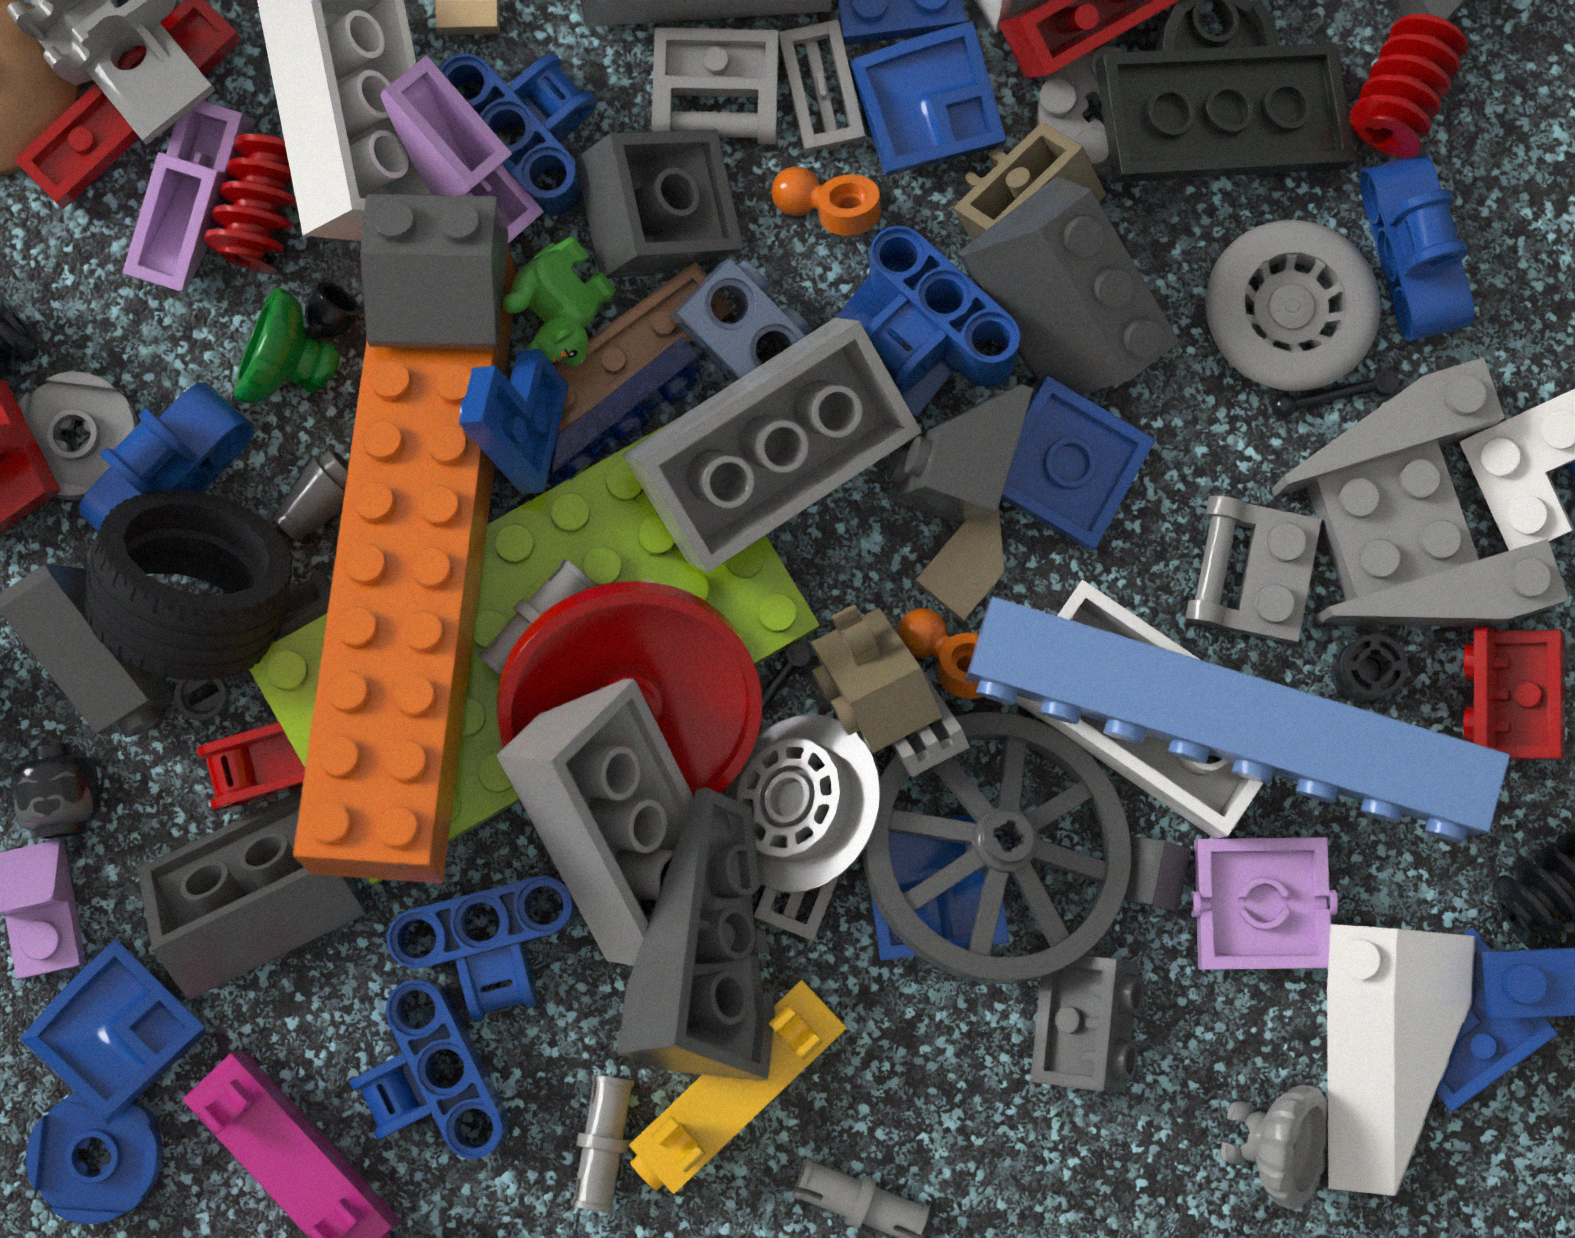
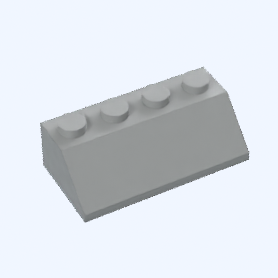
(604, 807)

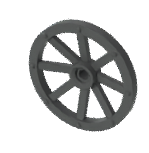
(988, 858)

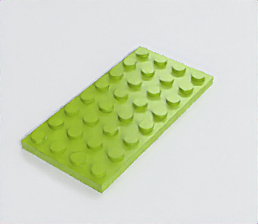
(612, 536)

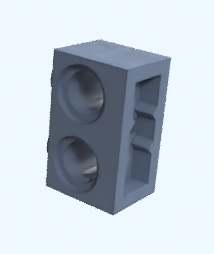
(734, 344)

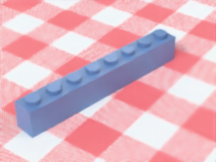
(1237, 719)

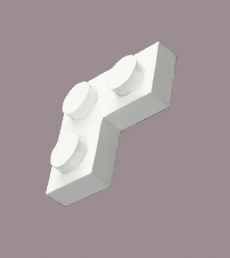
(1513, 470)

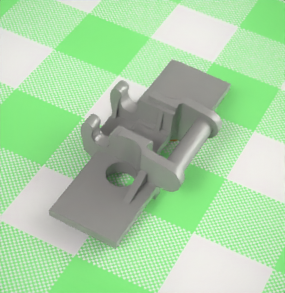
(86, 43)

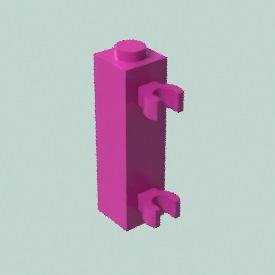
(287, 1153)

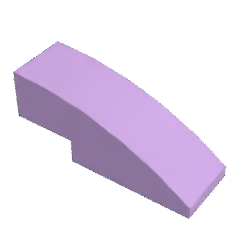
(453, 144)
(183, 194)

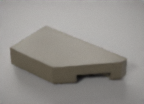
(966, 566)

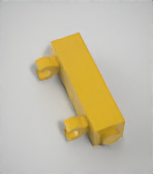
(719, 1107)

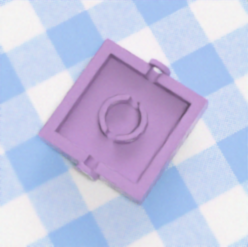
(1262, 903)

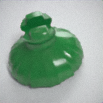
(282, 353)

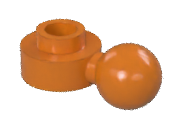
(845, 203)
(926, 636)

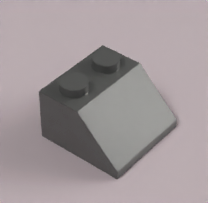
(657, 201)
(433, 271)
(962, 461)

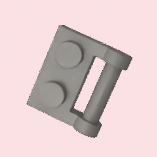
(716, 66)
(1273, 575)

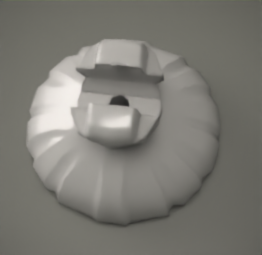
(1285, 1143)

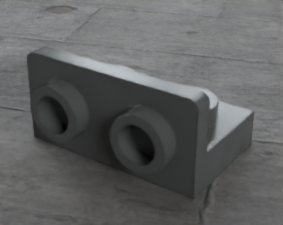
(1088, 1025)

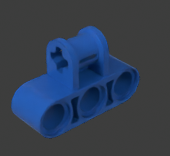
(544, 106)
(1418, 247)
(914, 336)
(172, 452)
(487, 961)
(406, 1085)

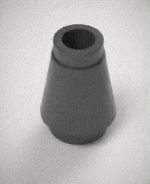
(315, 496)

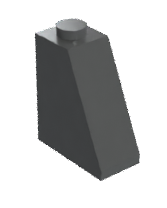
(52, 623)

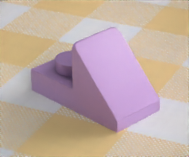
(40, 910)

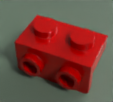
(1517, 692)

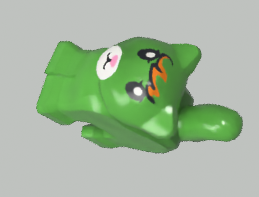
(560, 300)

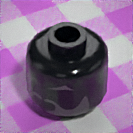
(56, 792)

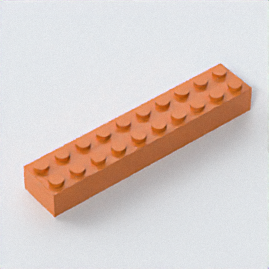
(399, 620)

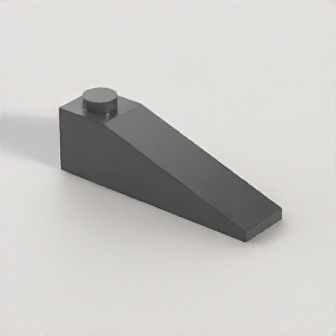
(697, 975)

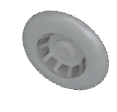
(1292, 305)
(793, 797)

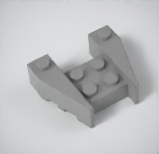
(1399, 523)

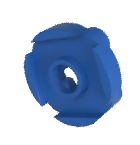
(67, 1182)

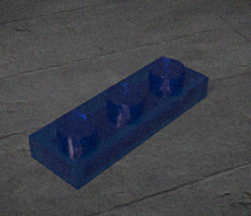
(624, 410)

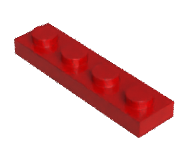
(94, 131)

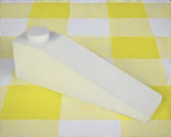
(1389, 1039)

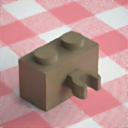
(1021, 174)
(872, 679)

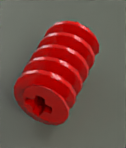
(1408, 84)
(252, 203)

